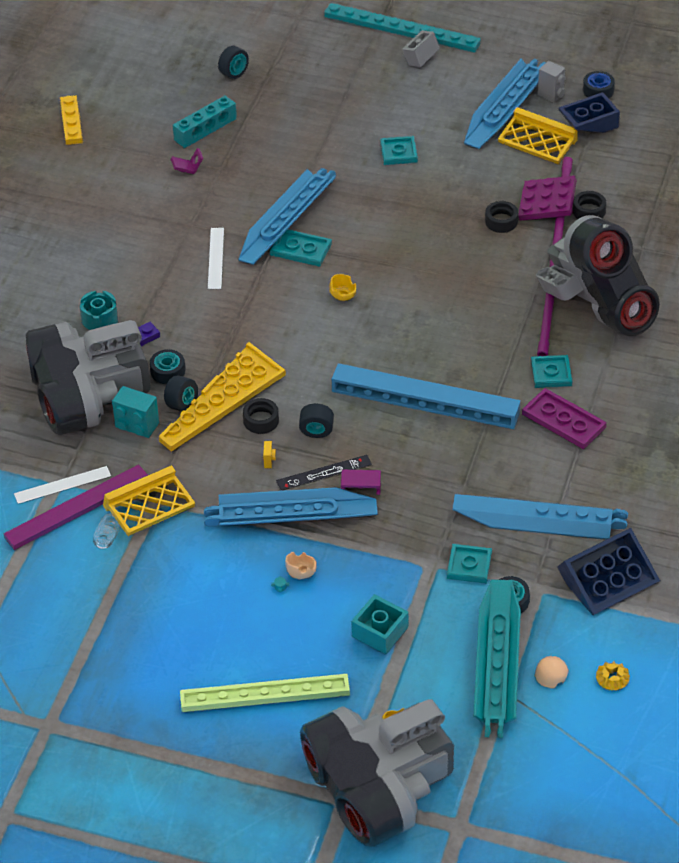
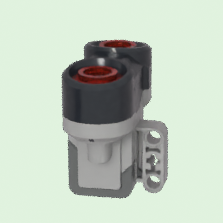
(600, 266)
(84, 372)
(378, 765)

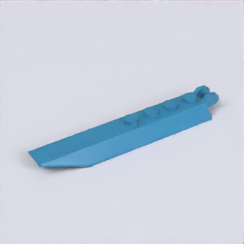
(502, 102)
(284, 213)
(288, 506)
(541, 516)

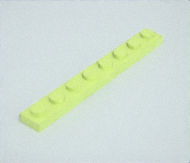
(264, 692)

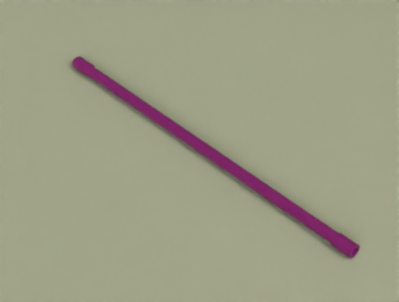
(543, 345)

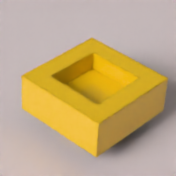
(268, 454)

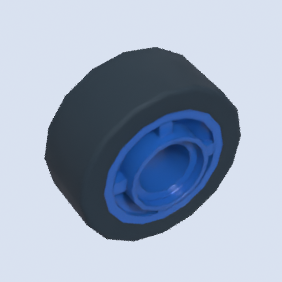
(598, 82)

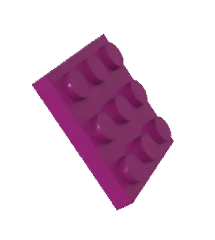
(547, 198)

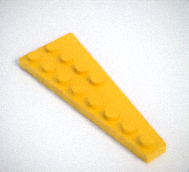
(238, 383)

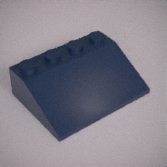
(609, 572)

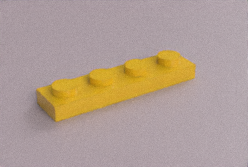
(71, 120)

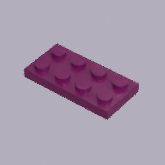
(564, 418)

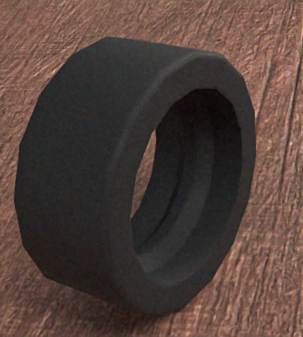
(589, 197)
(501, 207)
(260, 426)

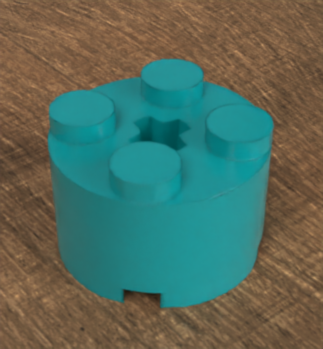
(98, 310)

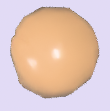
(300, 566)
(551, 671)

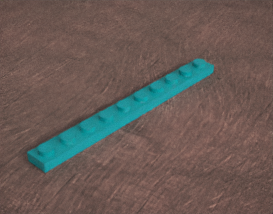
(400, 26)

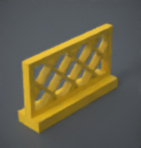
(543, 126)
(140, 490)

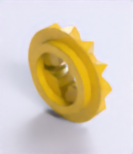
(615, 682)

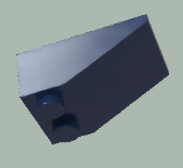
(592, 114)

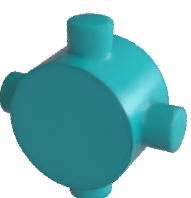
(280, 584)

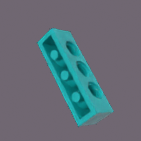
(204, 121)

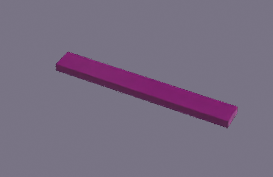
(70, 509)

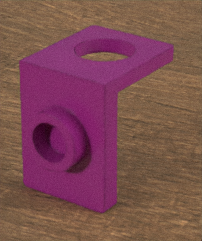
(187, 165)

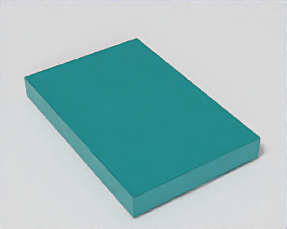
(301, 247)

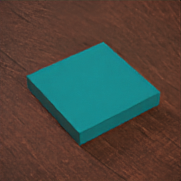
(398, 150)
(551, 371)
(469, 563)

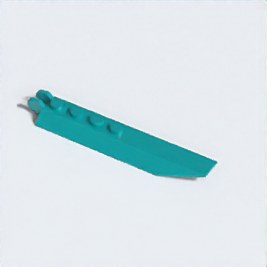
(497, 656)

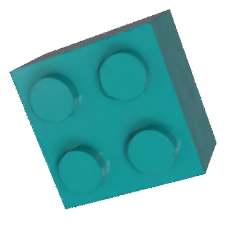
(135, 412)
(380, 624)

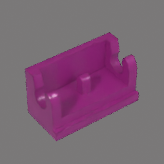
(361, 479)

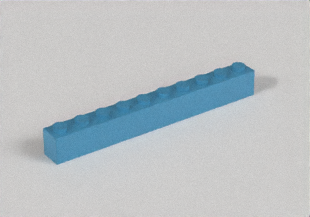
(426, 396)

